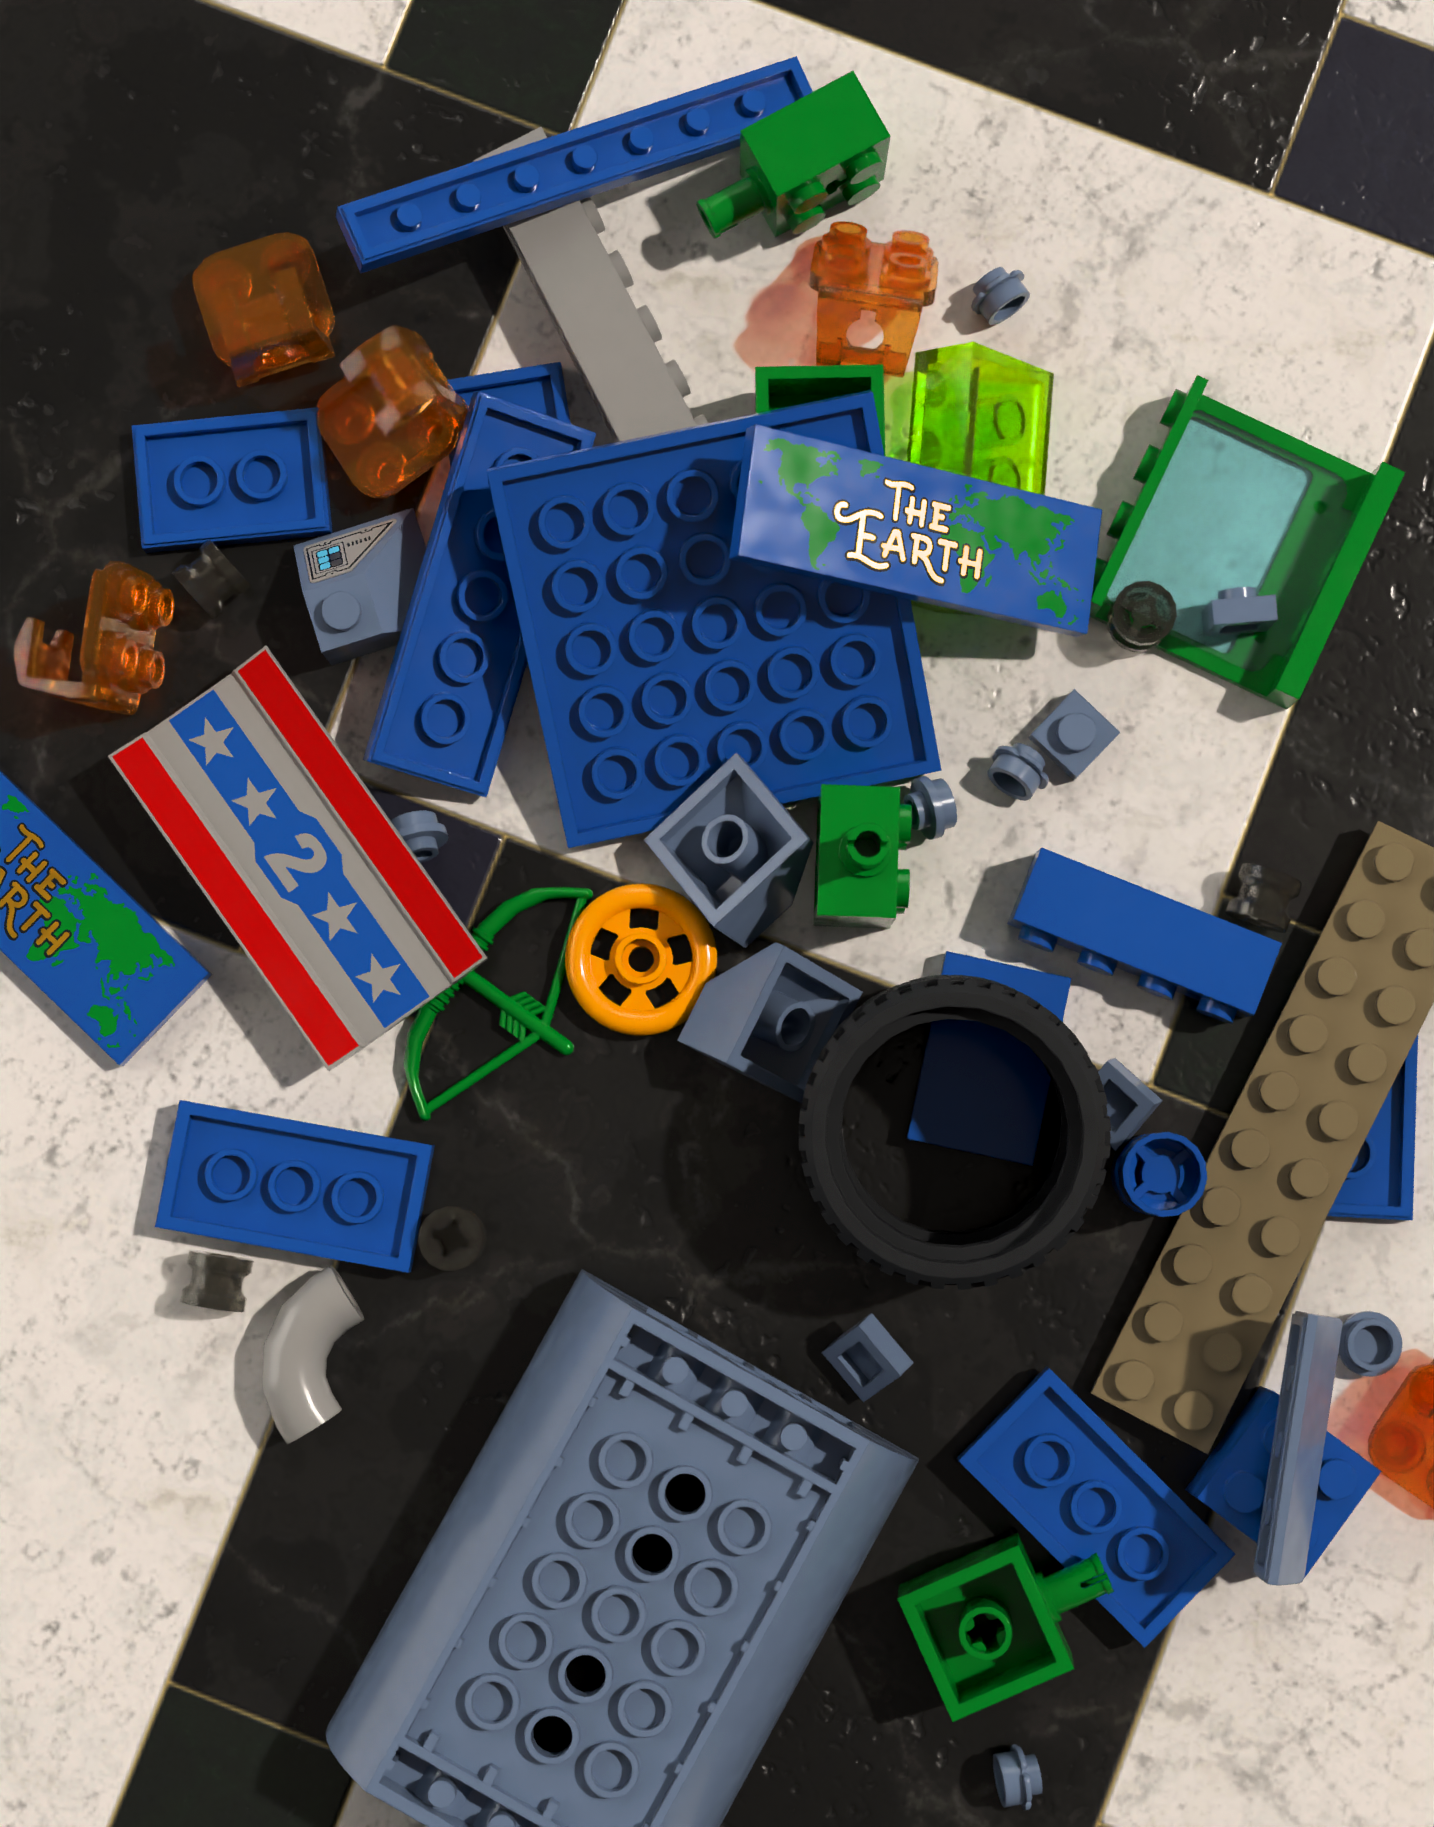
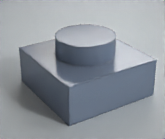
(1239, 612)
(1074, 734)
(1128, 1101)
(867, 1357)

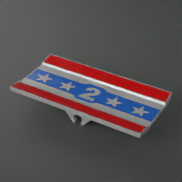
(298, 859)

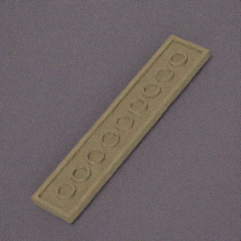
(1283, 1150)

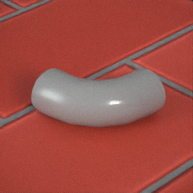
(298, 1353)

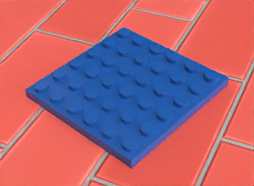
(673, 657)

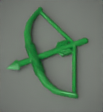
(516, 1011)

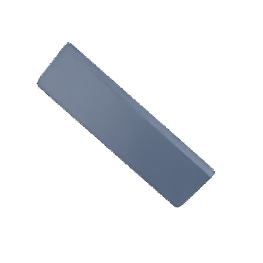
(1297, 1448)

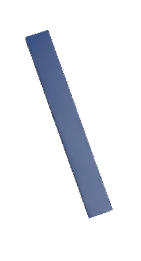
(564, 167)

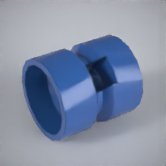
(1159, 1174)

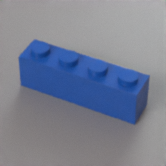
(1144, 935)

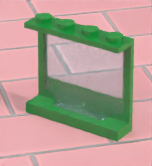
(1244, 509)

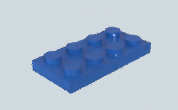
(295, 1186)
(1091, 1495)

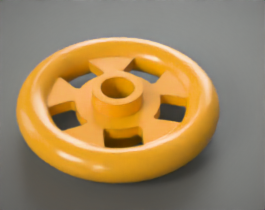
(612, 913)

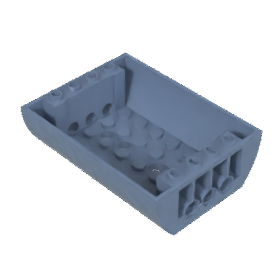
(545, 1571)

